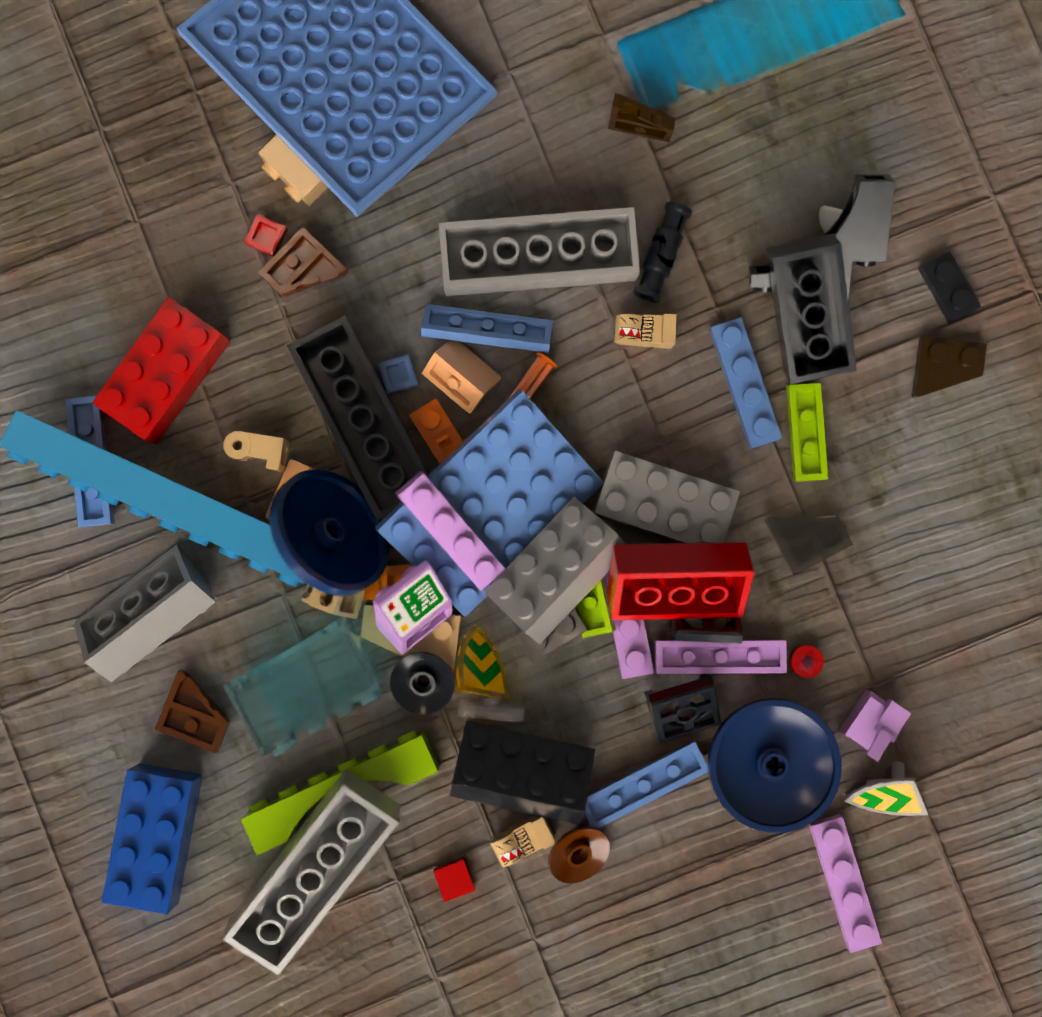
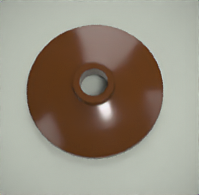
(578, 854)

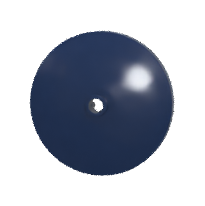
(328, 533)
(798, 783)

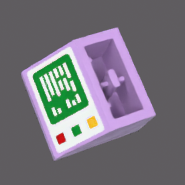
(412, 607)

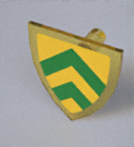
(480, 667)

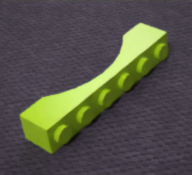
(401, 763)

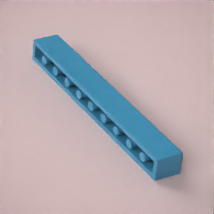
(145, 493)

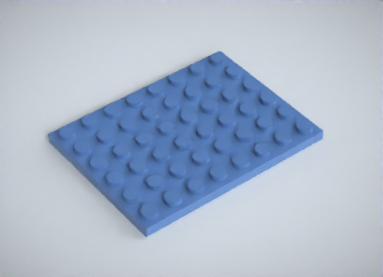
(343, 83)

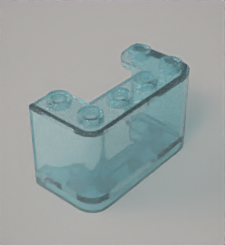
(306, 687)

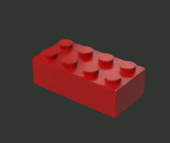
(161, 371)
(679, 580)

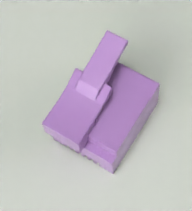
(874, 723)

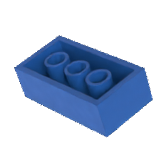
(152, 838)

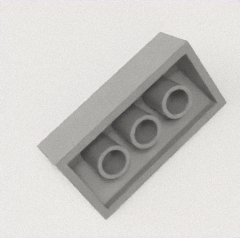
(142, 614)

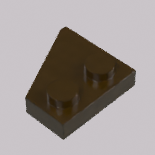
(640, 120)
(946, 363)

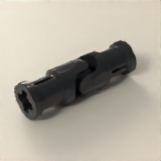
(663, 248)

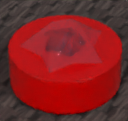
(806, 661)

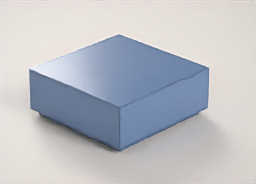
(398, 374)

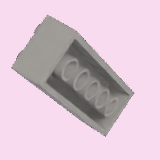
(539, 251)
(312, 872)

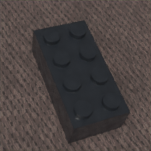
(812, 308)
(523, 772)

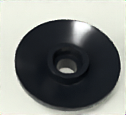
(417, 695)

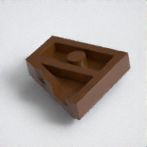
(301, 265)
(192, 715)

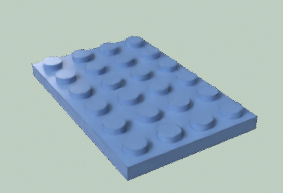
(504, 487)

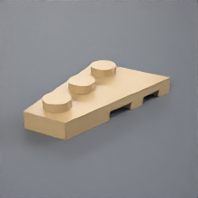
(440, 641)

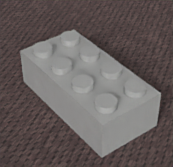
(664, 501)
(555, 570)

